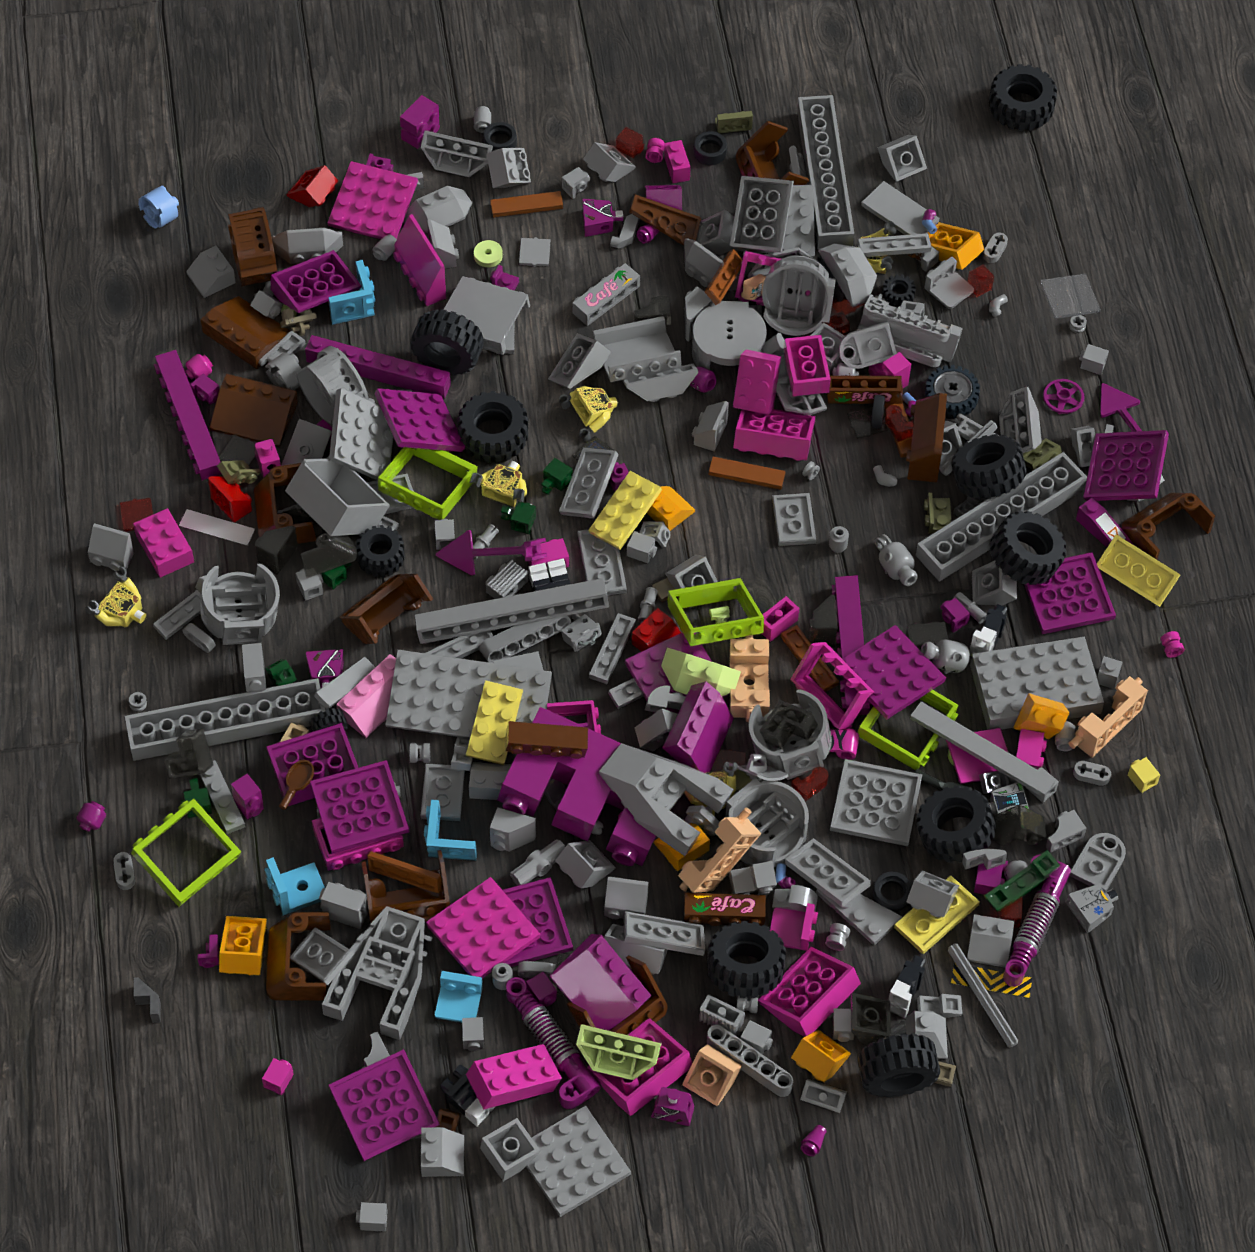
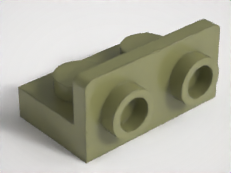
(734, 122)
(1040, 455)
(238, 472)
(937, 513)

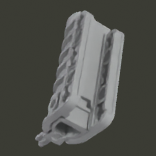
(912, 334)

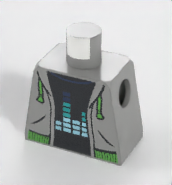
(1007, 797)

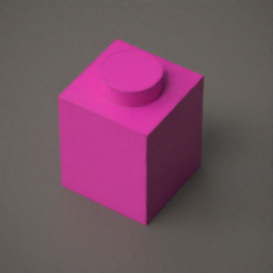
(277, 1076)

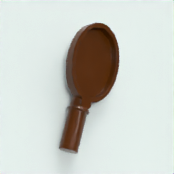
(297, 779)

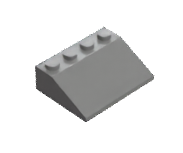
(761, 215)

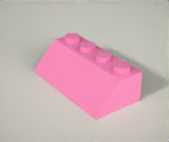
(369, 700)

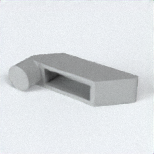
(627, 234)

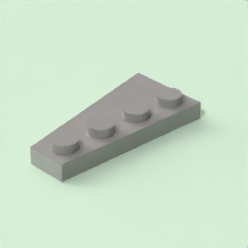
(865, 916)

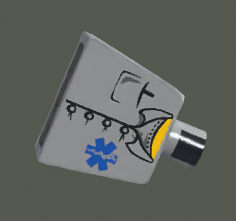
(1091, 905)

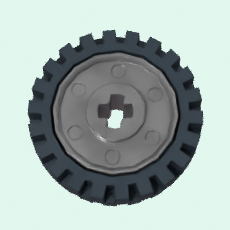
(960, 387)

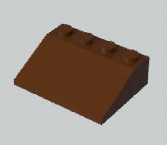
(242, 330)
(253, 409)

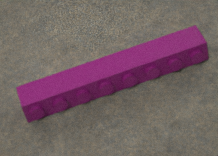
(386, 368)
(188, 414)
(850, 629)

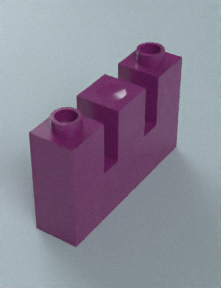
(584, 795)

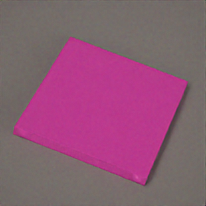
(969, 767)

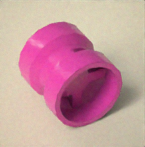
(655, 150)
(1172, 644)

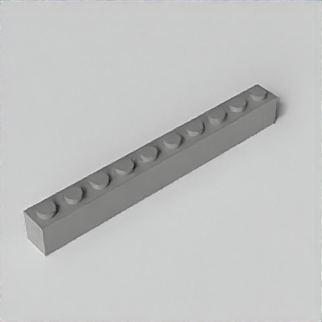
(511, 611)

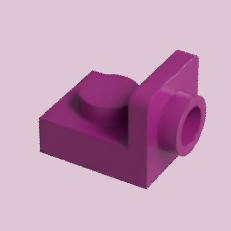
(503, 279)
(212, 954)

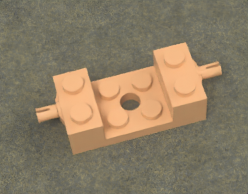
(752, 659)
(1095, 733)
(738, 837)

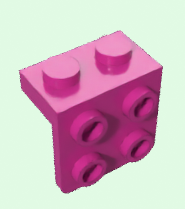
(795, 926)

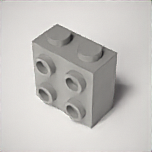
(344, 904)

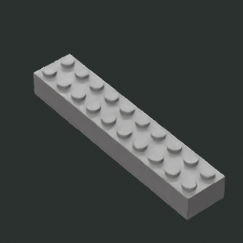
(825, 170)
(972, 532)
(224, 718)

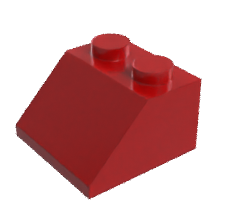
(313, 186)
(229, 498)
(654, 630)

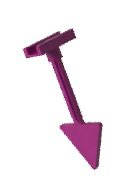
(1117, 402)
(461, 552)

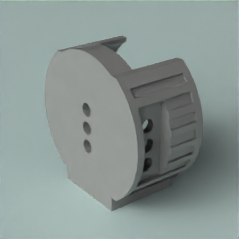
(797, 312)
(716, 344)
(324, 377)
(258, 603)
(802, 755)
(779, 811)

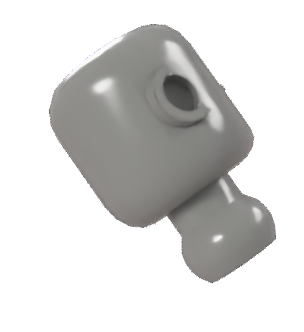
(898, 563)
(947, 655)

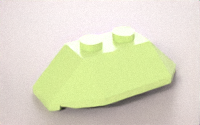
(688, 670)
(616, 1052)

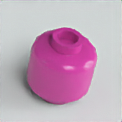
(197, 366)

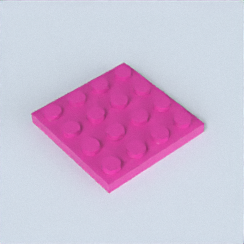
(372, 201)
(483, 929)

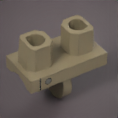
(289, 320)

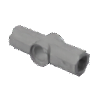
(537, 863)

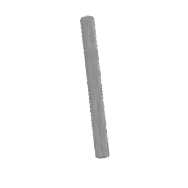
(982, 995)

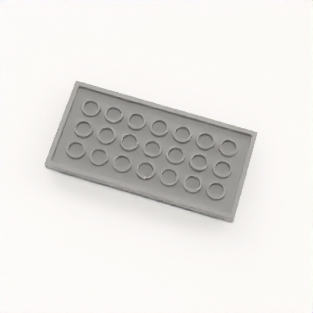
(445, 692)

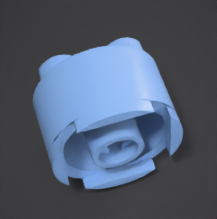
(159, 207)

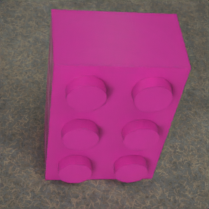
(806, 365)
(757, 381)
(163, 542)

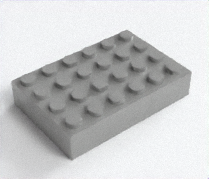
(1048, 670)

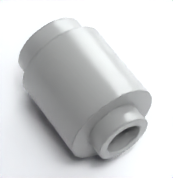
(482, 118)
(384, 248)
(838, 539)
(1065, 736)
(501, 975)

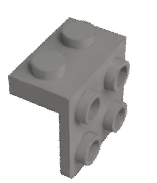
(947, 285)

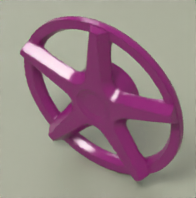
(1063, 396)

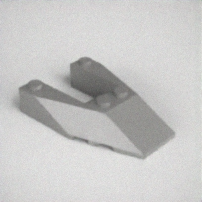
(653, 785)
(387, 957)

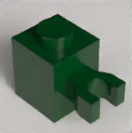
(556, 475)
(521, 518)
(335, 576)
(280, 673)
(200, 795)

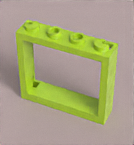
(438, 458)
(714, 593)
(933, 699)
(181, 897)

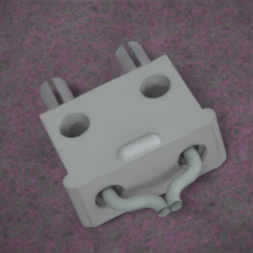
(581, 632)

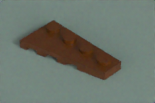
(666, 219)

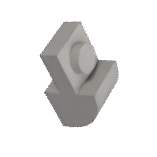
(774, 345)
(662, 699)
(794, 898)

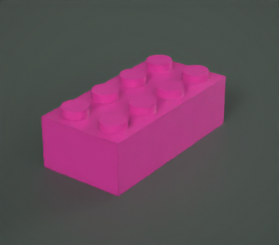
(513, 1076)

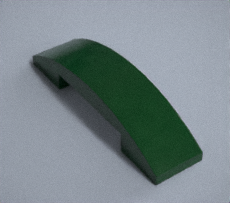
(1022, 882)

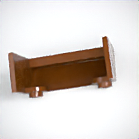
(758, 152)
(927, 438)
(266, 506)
(1142, 525)
(385, 604)
(411, 900)
(287, 982)
(653, 1008)

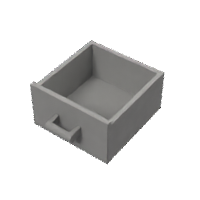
(336, 497)

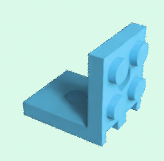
(359, 303)
(450, 848)
(285, 886)

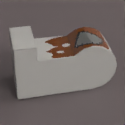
(927, 259)

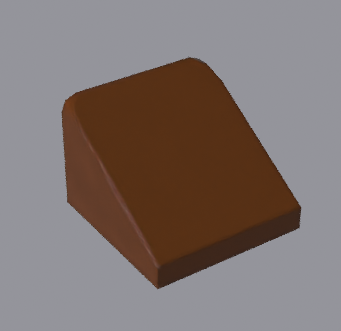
(448, 1119)

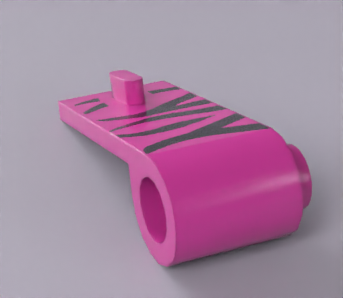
(844, 743)

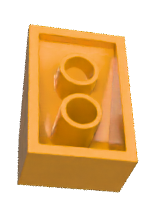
(957, 243)
(242, 945)

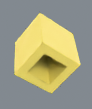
(1143, 774)

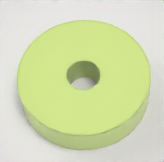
(485, 260)

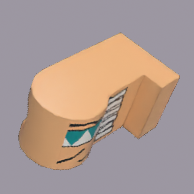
(753, 287)

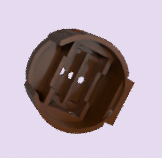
(252, 246)

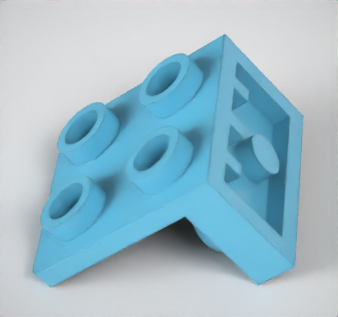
(458, 996)

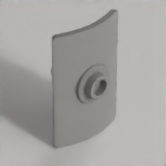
(306, 443)
(761, 771)

